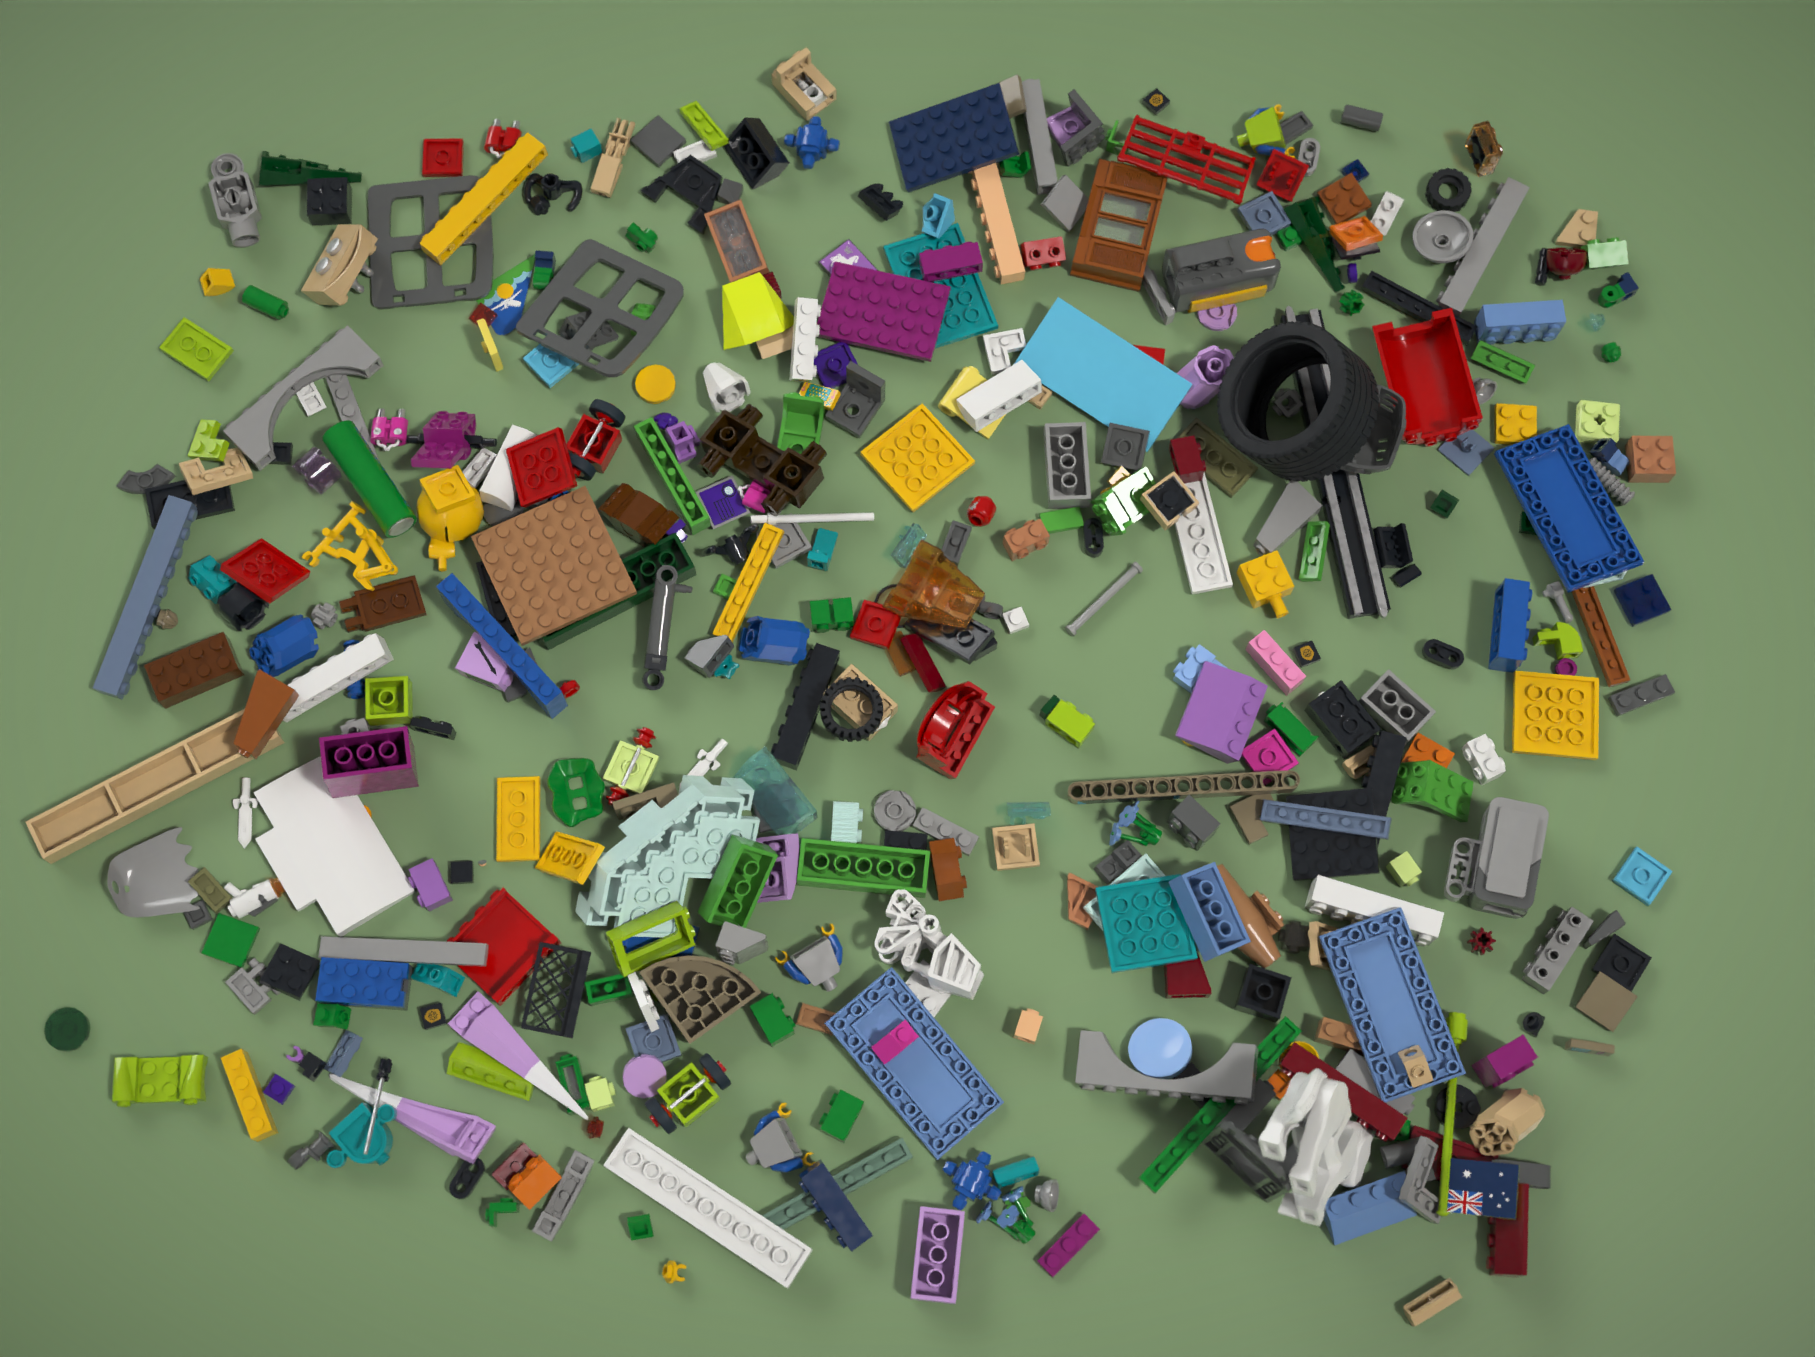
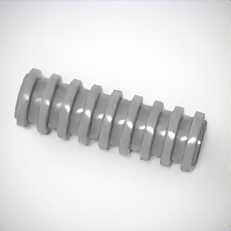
(1612, 484)

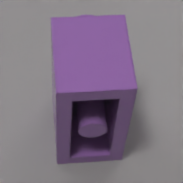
(429, 884)

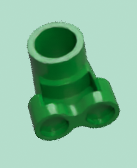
(643, 240)

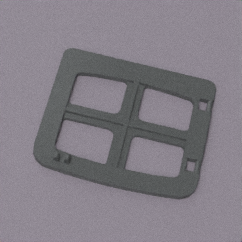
(382, 281)
(602, 308)

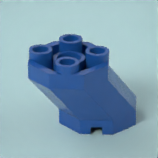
(774, 641)
(285, 645)

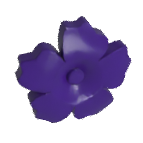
(665, 420)

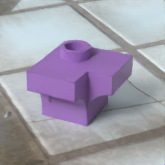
(682, 441)

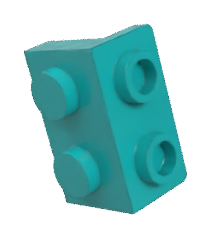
(210, 579)

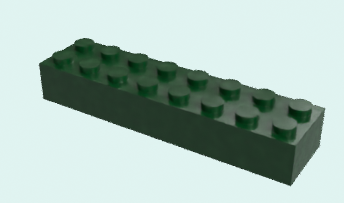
(642, 571)

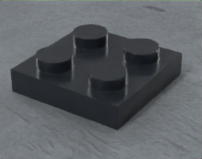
(1622, 962)
(290, 971)

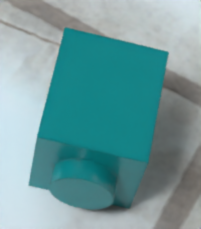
(585, 146)

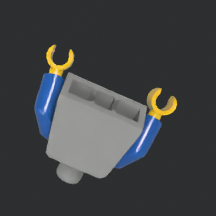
(816, 962)
(775, 1144)

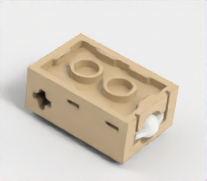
(857, 707)

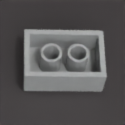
(1396, 706)

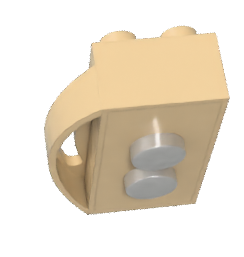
(340, 265)

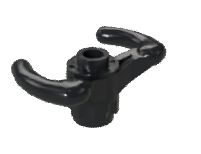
(553, 188)
(735, 546)

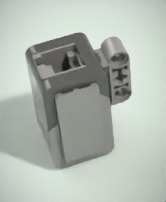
(1502, 860)

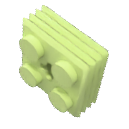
(1587, 428)

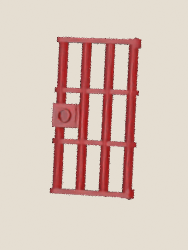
(1191, 148)

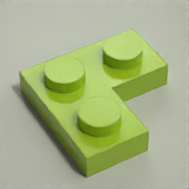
(205, 444)

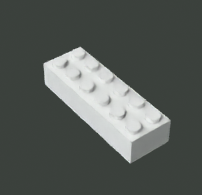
(1358, 904)

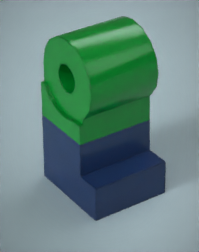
(544, 269)
(1619, 292)

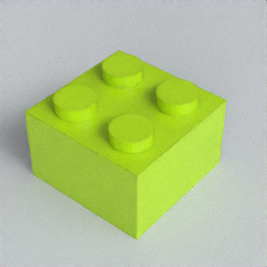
(388, 700)

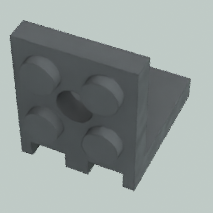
(1087, 138)
(862, 391)

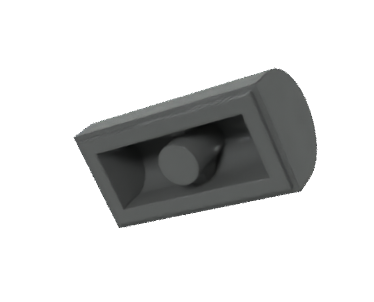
(1362, 117)

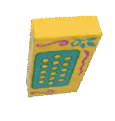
(829, 395)

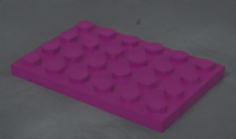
(883, 311)

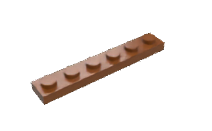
(1601, 636)

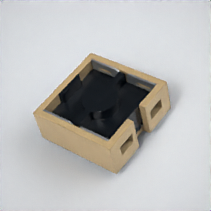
(1169, 500)

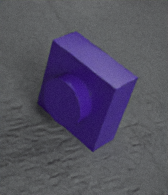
(279, 1089)

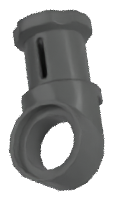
(990, 609)
(315, 1150)

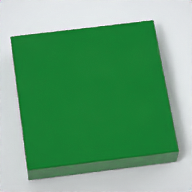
(230, 940)

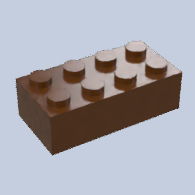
(194, 670)

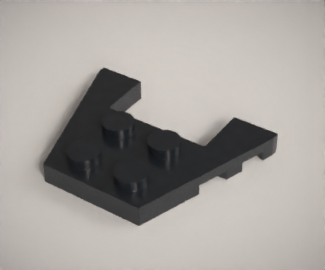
(693, 182)

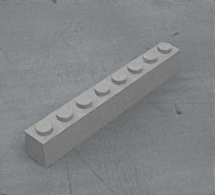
(1483, 246)

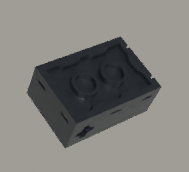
(1342, 719)

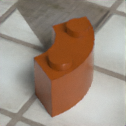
(946, 869)

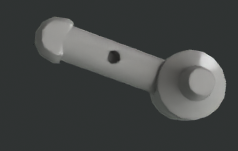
(1555, 591)

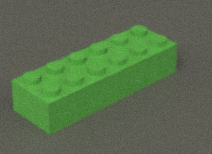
(862, 867)

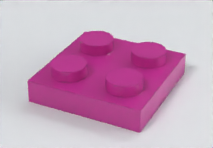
(1269, 754)

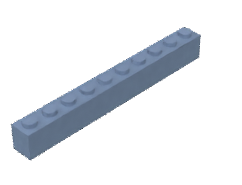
(145, 598)

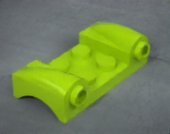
(159, 1080)

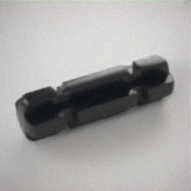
(1542, 268)

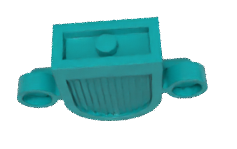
(353, 1132)

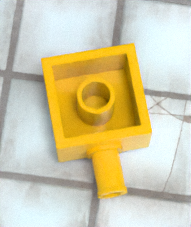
(1266, 582)

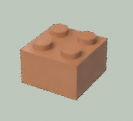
(1650, 459)

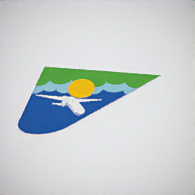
(509, 296)

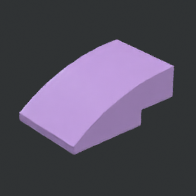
(784, 873)

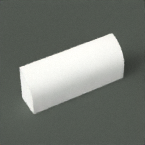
(999, 395)
(499, 484)

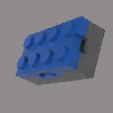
(364, 983)

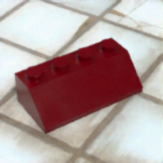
(1510, 1240)

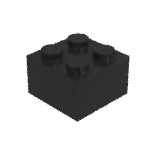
(329, 201)
(1262, 993)

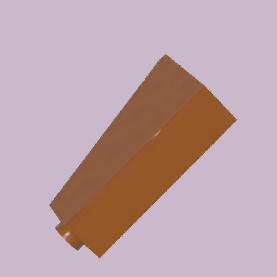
(263, 713)

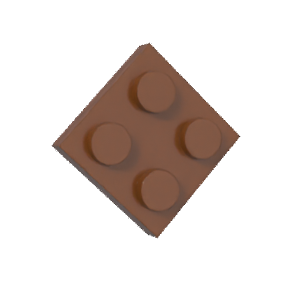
(1344, 199)

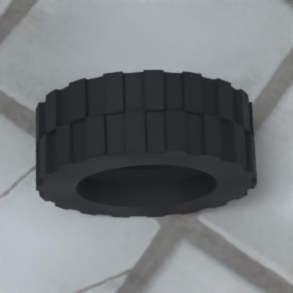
(1448, 176)

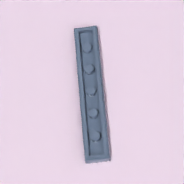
(1326, 819)

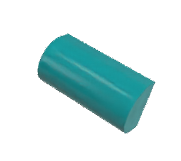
(1015, 1172)

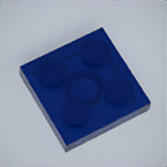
(1642, 600)

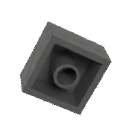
(1192, 823)

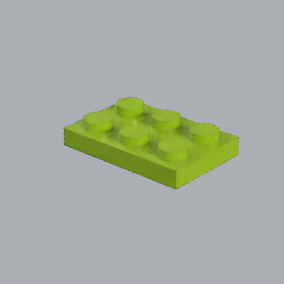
(196, 349)

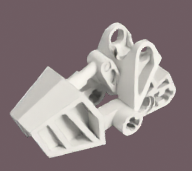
(952, 965)

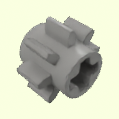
(324, 615)

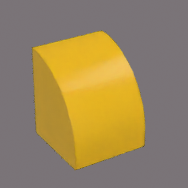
(217, 281)

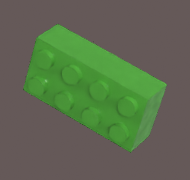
(737, 882)

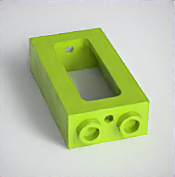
(654, 951)

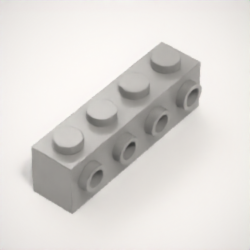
(1557, 949)

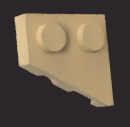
(1579, 229)

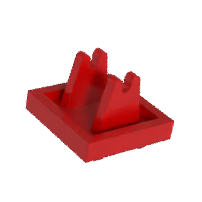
(1282, 175)

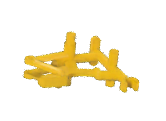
(369, 540)

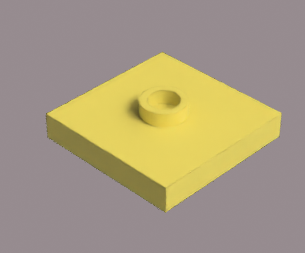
(489, 345)

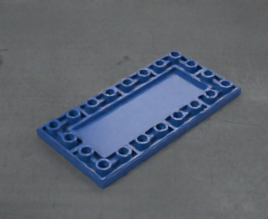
(1568, 508)

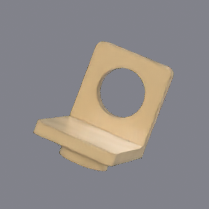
(1416, 1066)

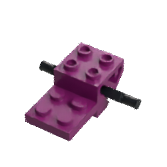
(447, 440)

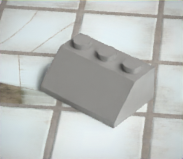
(739, 944)

